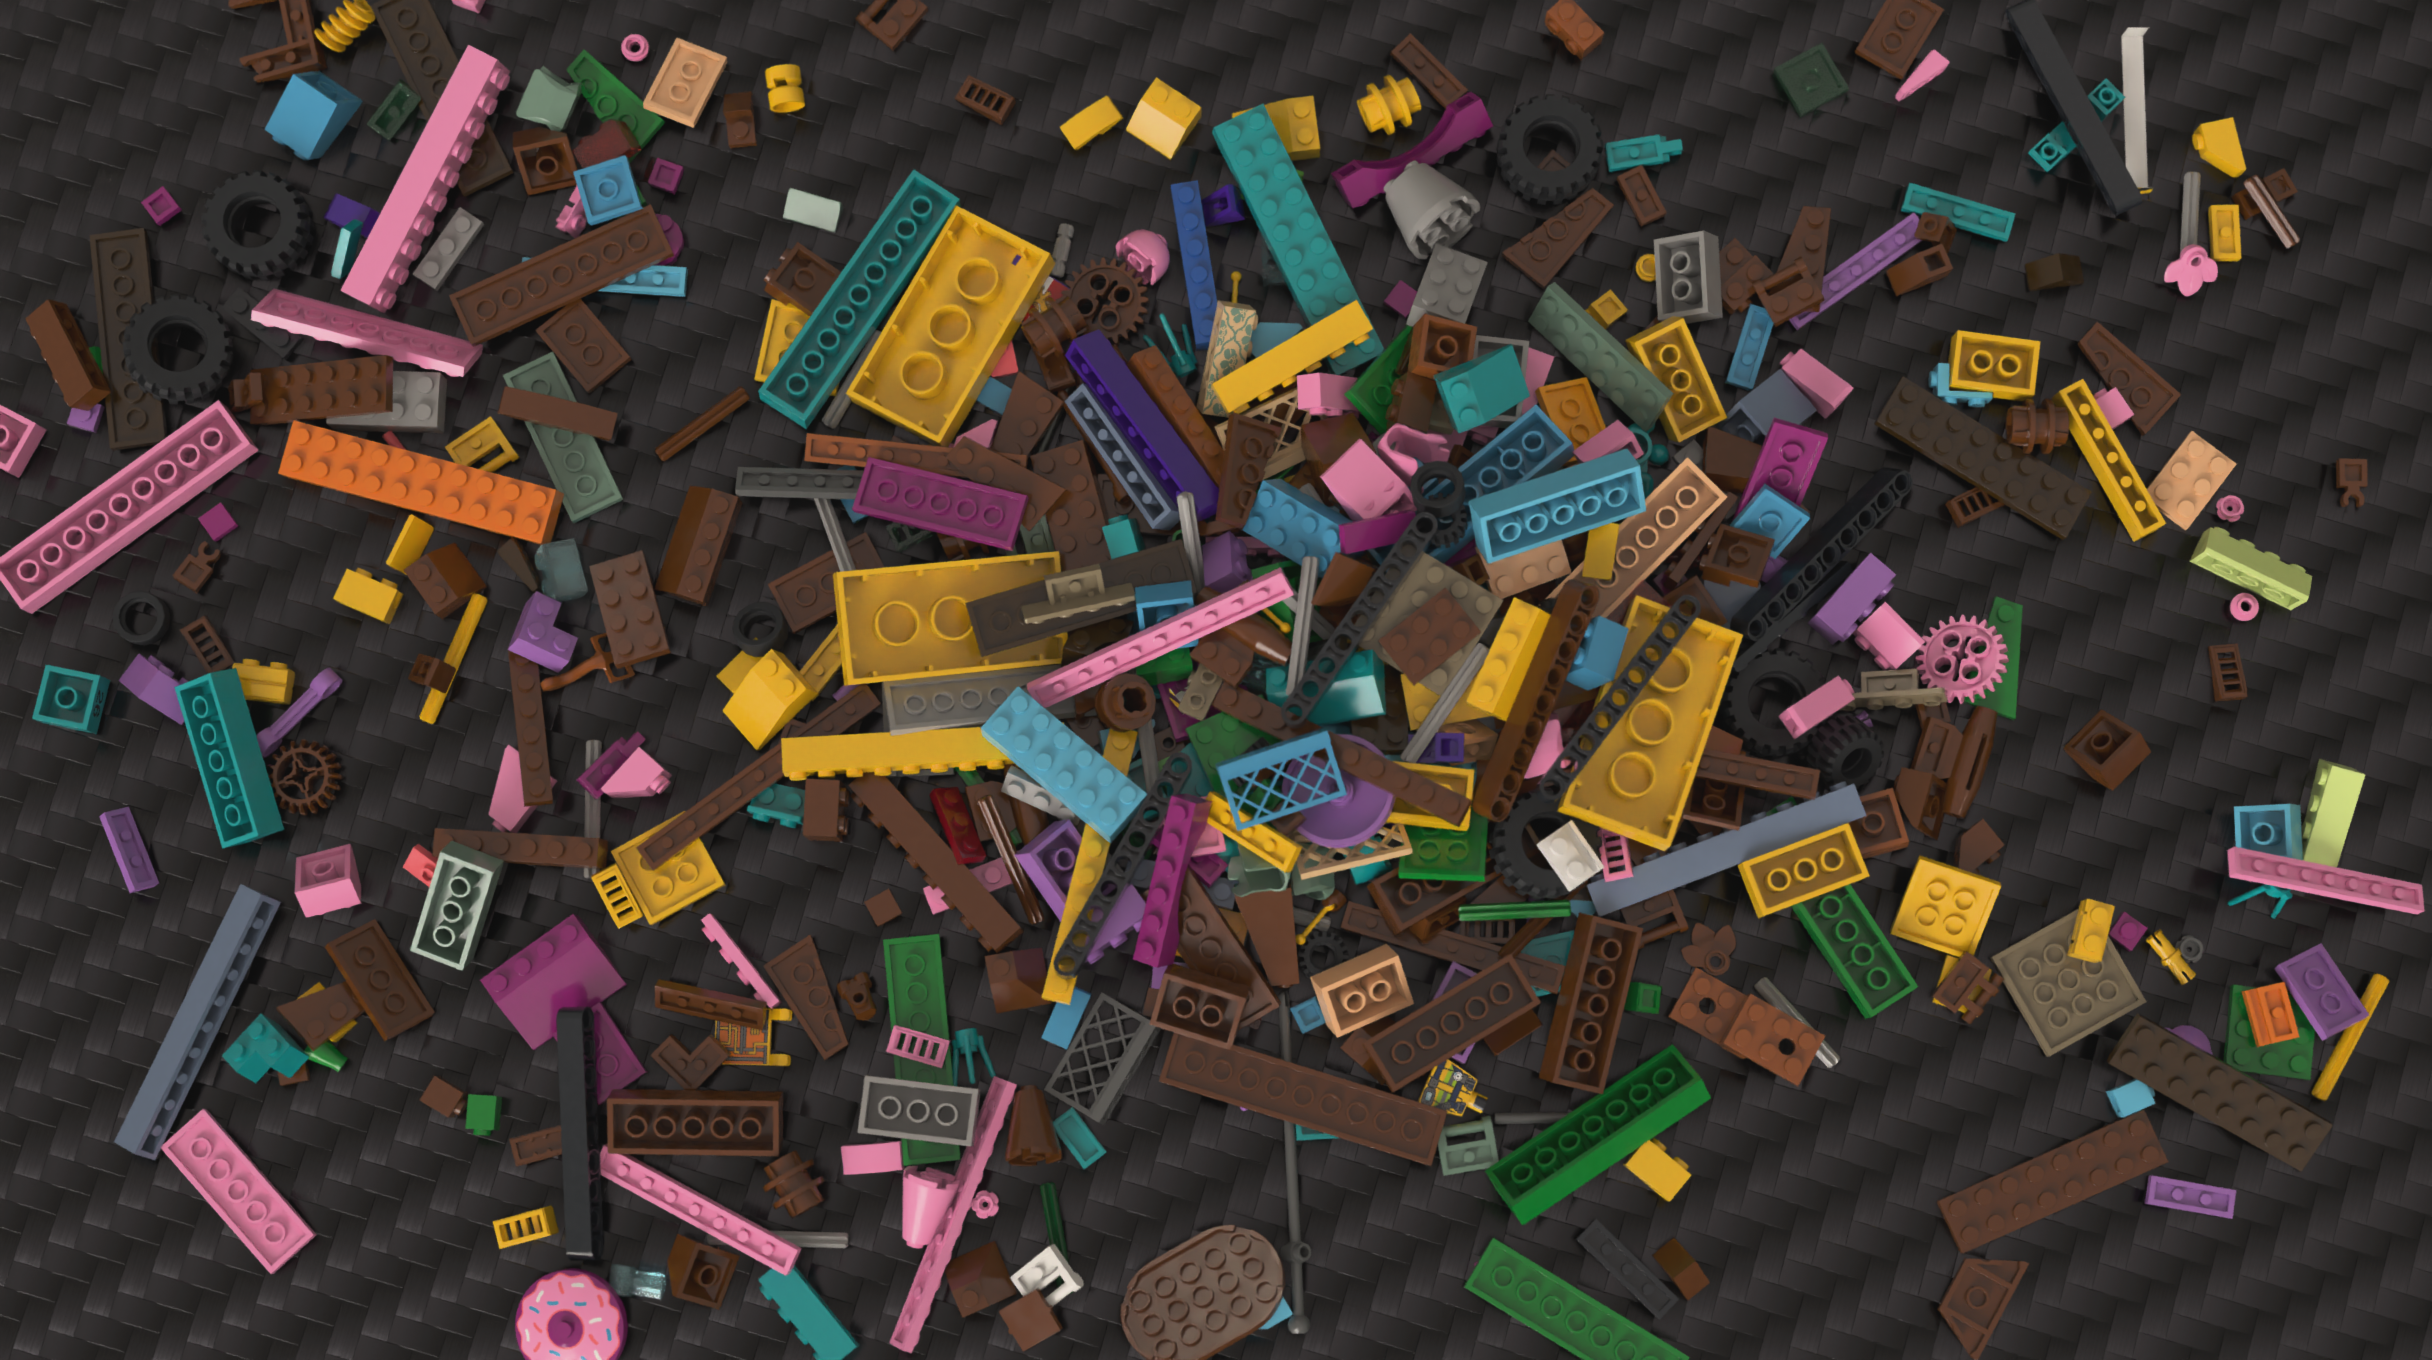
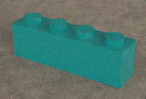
(808, 1313)

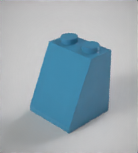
(311, 114)

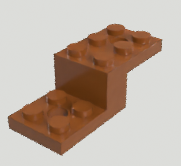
(1746, 1026)

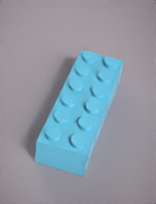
(1557, 505)
(1064, 764)

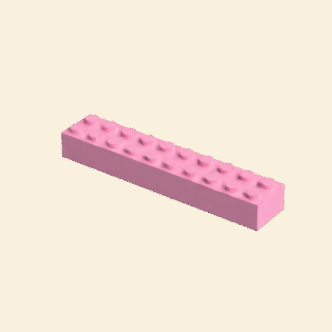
(426, 180)
(124, 507)

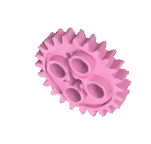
(1986, 664)

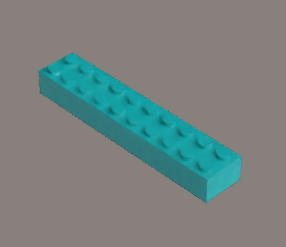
(1291, 227)
(858, 300)

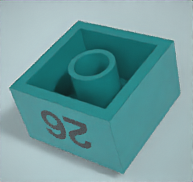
(71, 699)

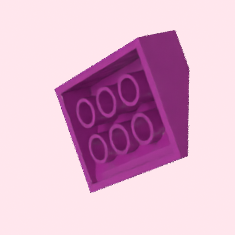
(552, 973)

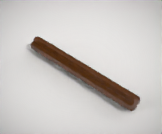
(1007, 851)

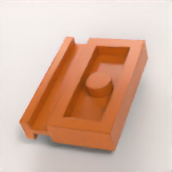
(2270, 1014)

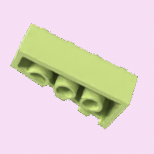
(2330, 812)

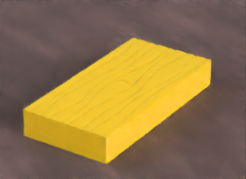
(950, 328)
(917, 620)
(1652, 754)

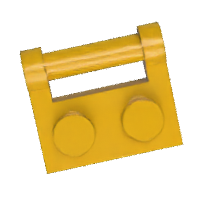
(479, 443)

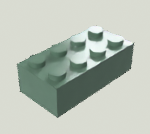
(456, 905)

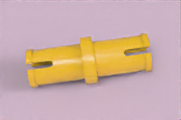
(2171, 957)

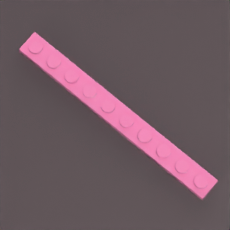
(1161, 638)
(940, 1248)

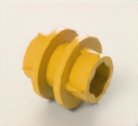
(1389, 104)

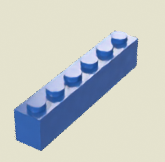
(1195, 260)

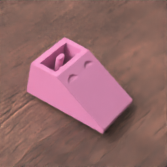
(1366, 485)

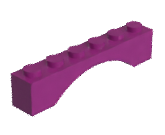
(1461, 122)
(1159, 926)

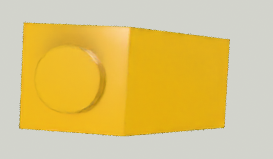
(2220, 146)

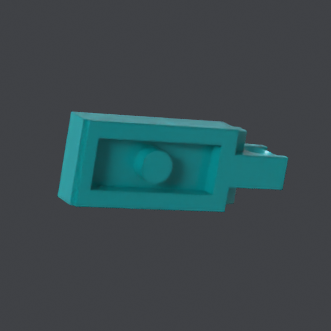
(1640, 151)

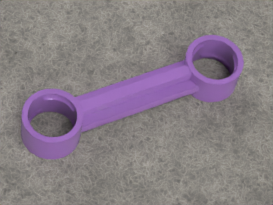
(320, 688)

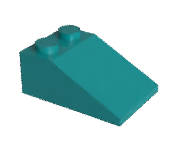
(1482, 388)

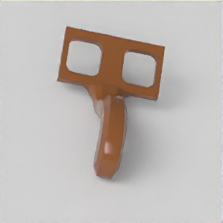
(599, 660)

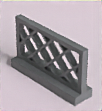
(1124, 1069)

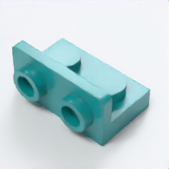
(779, 803)

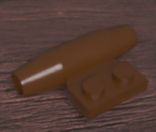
(1232, 648)
(1957, 757)
(1015, 813)

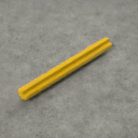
(455, 654)
(2349, 1040)

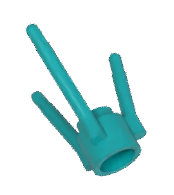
(1182, 362)
(2270, 890)
(967, 1042)

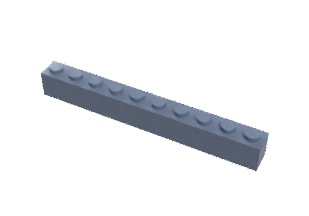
(1727, 849)
(197, 1022)

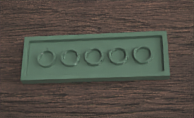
(1600, 357)
(570, 458)

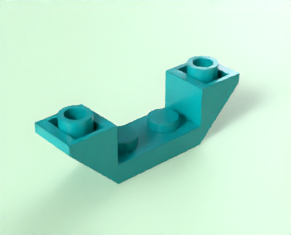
(2058, 143)

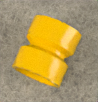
(785, 89)

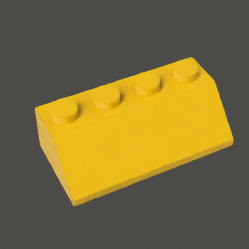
(1508, 659)

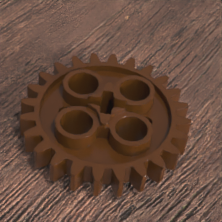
(1127, 312)

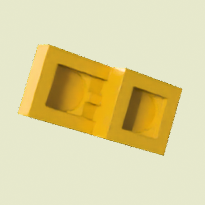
(1090, 122)
(1607, 309)

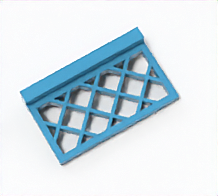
(1272, 755)

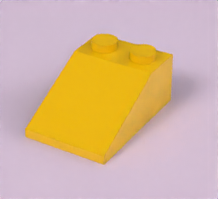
(1295, 125)
(768, 698)

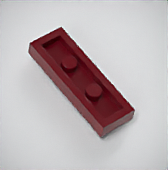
(957, 825)

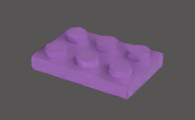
(2321, 991)

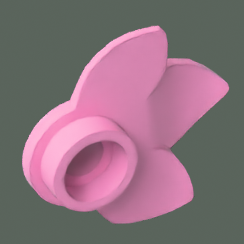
(2191, 273)

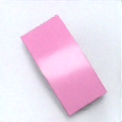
(872, 1157)

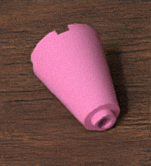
(925, 1203)

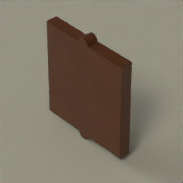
(1030, 1319)

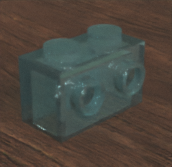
(561, 570)

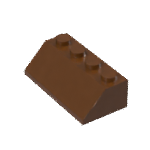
(699, 544)

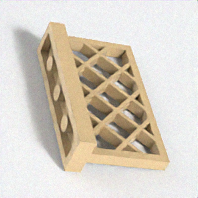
(1290, 453)
(1354, 857)

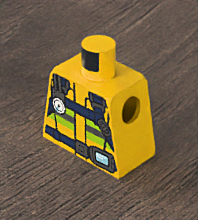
(1451, 1090)

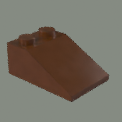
(1714, 803)

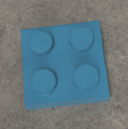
(608, 190)
(1772, 517)

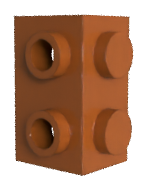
(1573, 27)

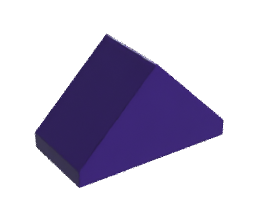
(1223, 206)

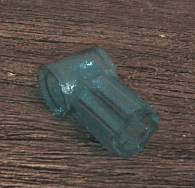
(630, 1281)

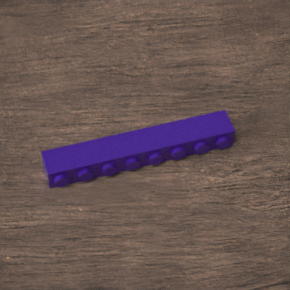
(1142, 422)

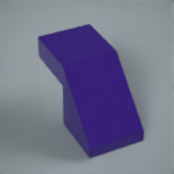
(344, 210)

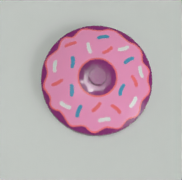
(571, 1318)

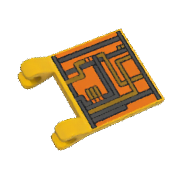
(752, 1045)

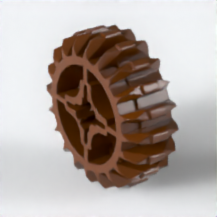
(327, 772)

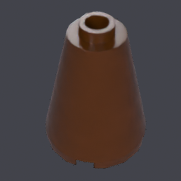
(1031, 1130)

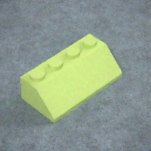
(2252, 568)

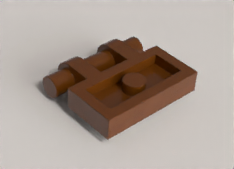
(1961, 981)

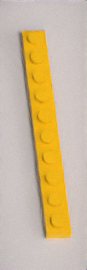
(1086, 874)

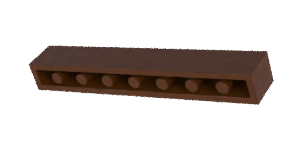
(936, 859)

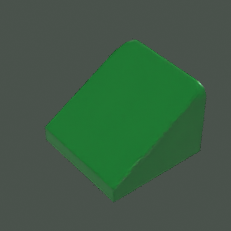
(1643, 998)

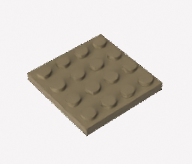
(1421, 585)
(2061, 993)

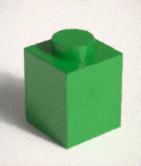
(483, 1113)

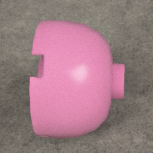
(1145, 253)

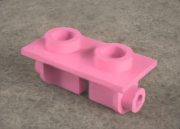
(573, 219)

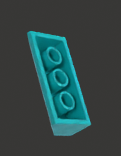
(1353, 695)

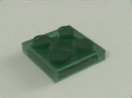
(1811, 79)

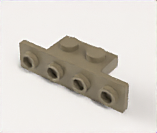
(1076, 592)
(1894, 688)
(1201, 692)

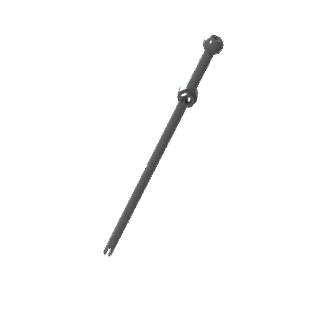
(1295, 1251)

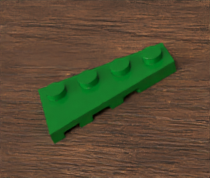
(613, 99)
(2007, 619)

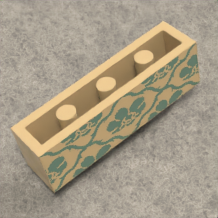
(1226, 350)

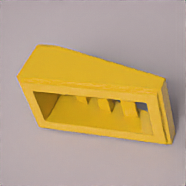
(628, 916)
(543, 1222)

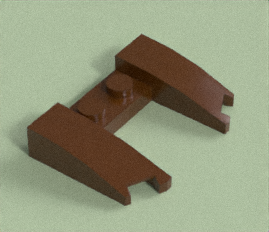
(303, 49)

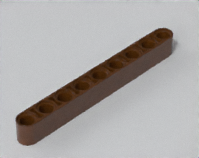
(1535, 700)

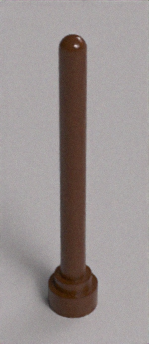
(1119, 491)

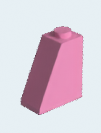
(1816, 381)
(1817, 706)
(508, 801)

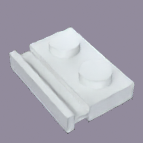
(1570, 855)

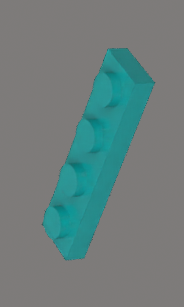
(1962, 212)

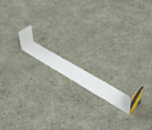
(2135, 107)

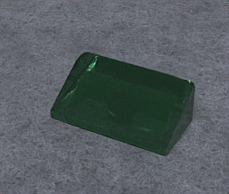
(394, 109)

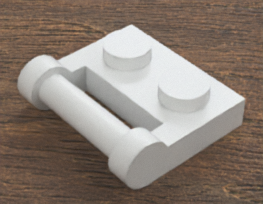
(1043, 1271)

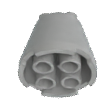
(1429, 208)

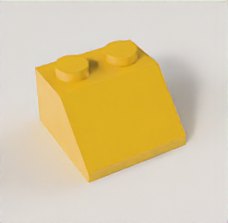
(1164, 118)

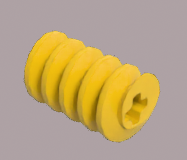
(346, 26)

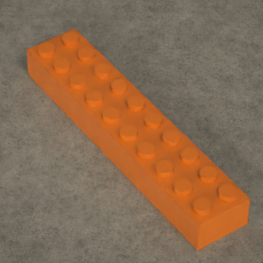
(421, 483)

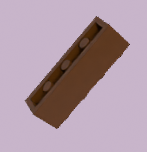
(67, 355)

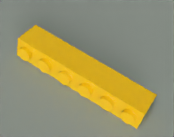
(1292, 357)
(2109, 461)

